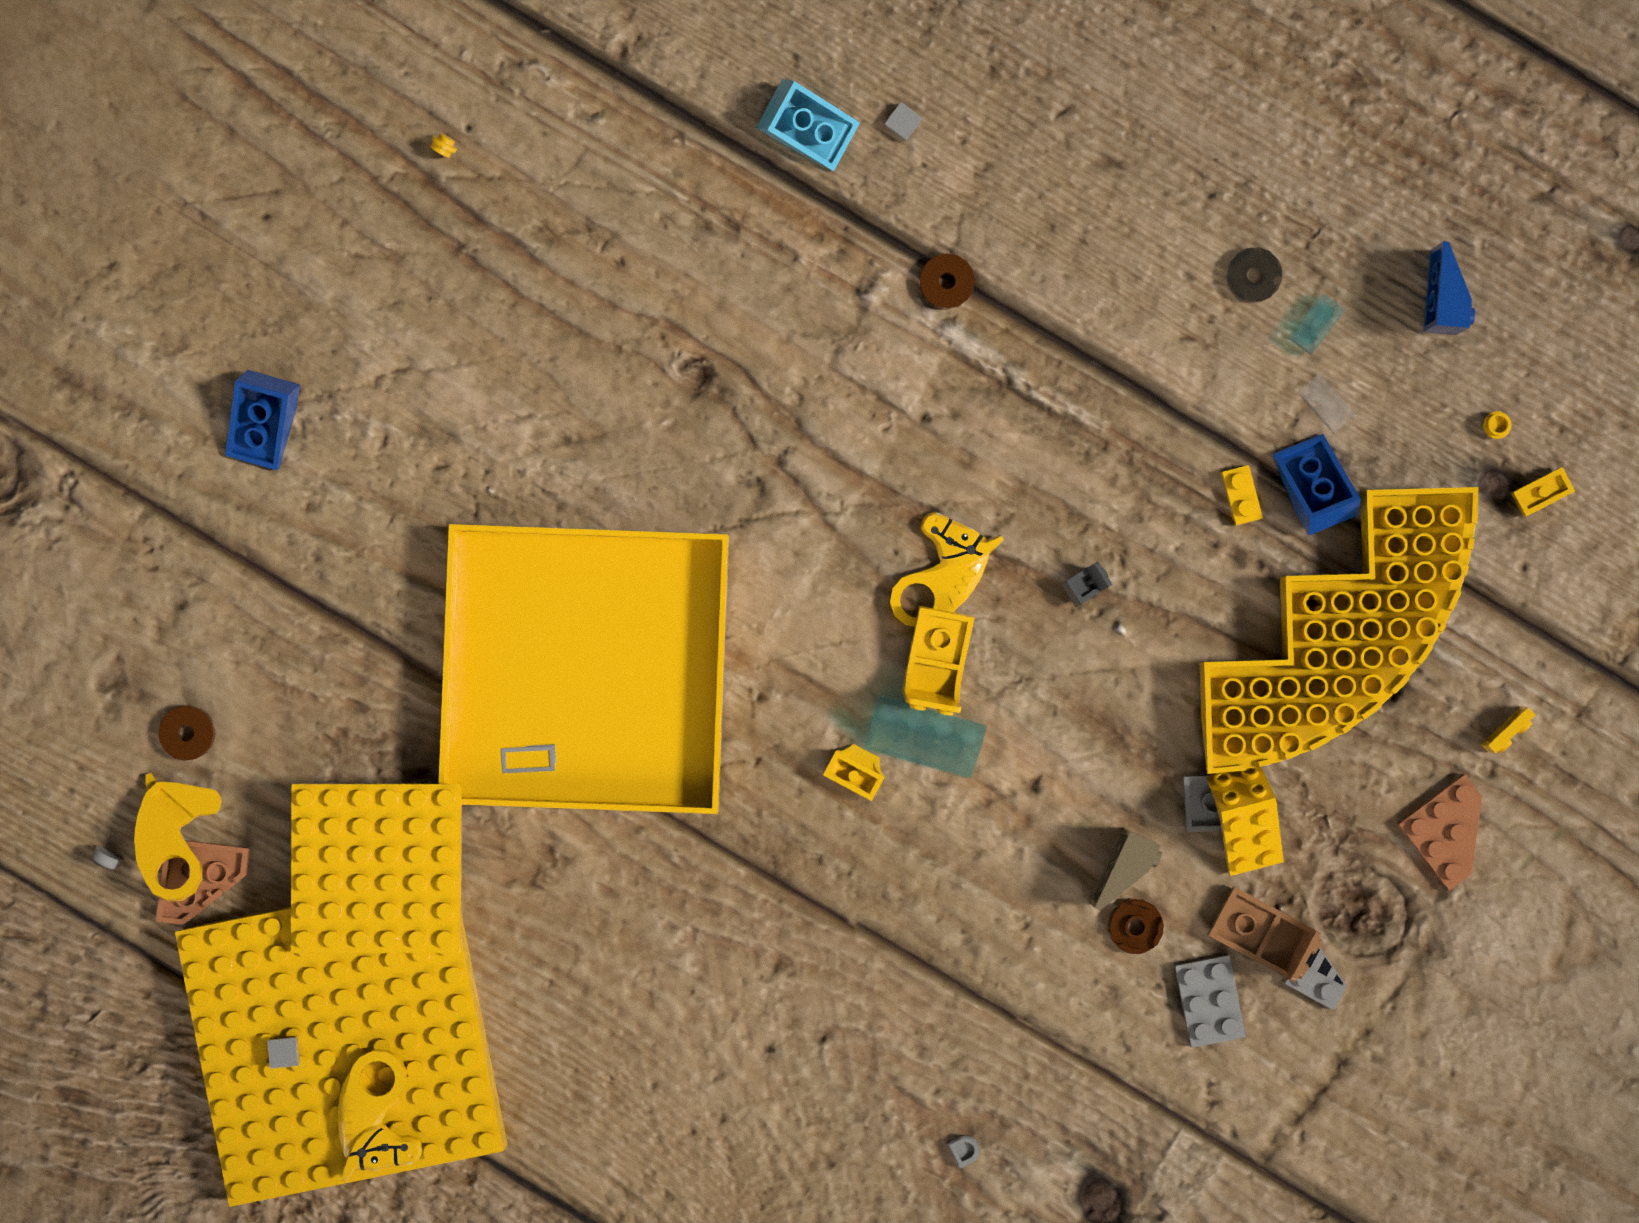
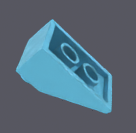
(807, 124)

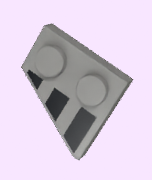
(1320, 981)

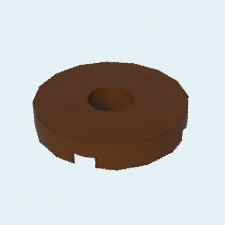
(958, 269)
(170, 733)
(1151, 931)

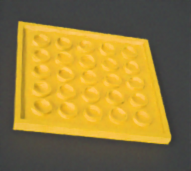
(376, 868)

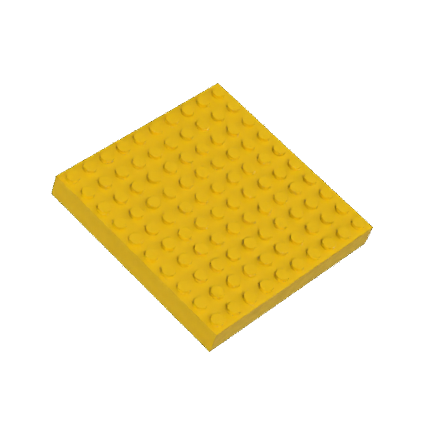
(588, 648)
(281, 1123)

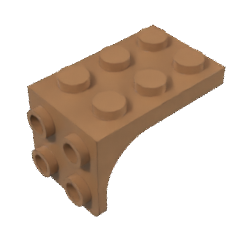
(1265, 934)

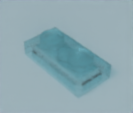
(1316, 324)

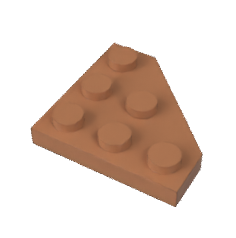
(1447, 830)
(221, 870)

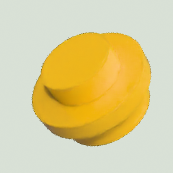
(443, 145)
(1497, 425)

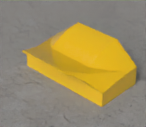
(856, 771)

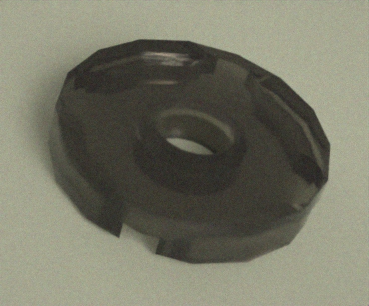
(1265, 263)

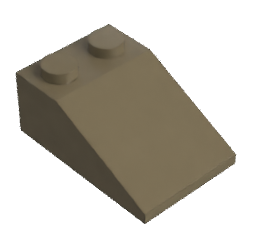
(1126, 865)

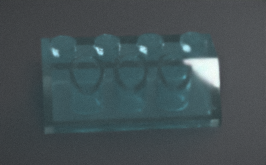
(925, 737)

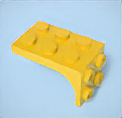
(937, 660)
(1247, 819)

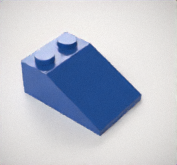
(1447, 296)
(261, 418)
(1317, 484)

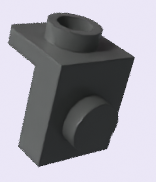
(1087, 584)

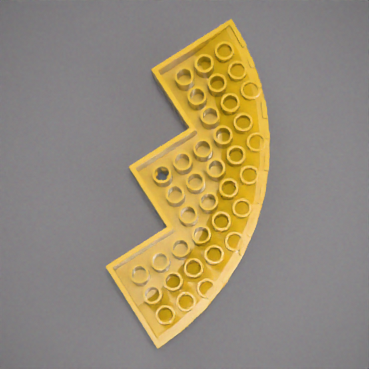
(1356, 640)

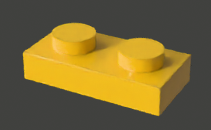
(1542, 492)
(1241, 495)
(1516, 723)

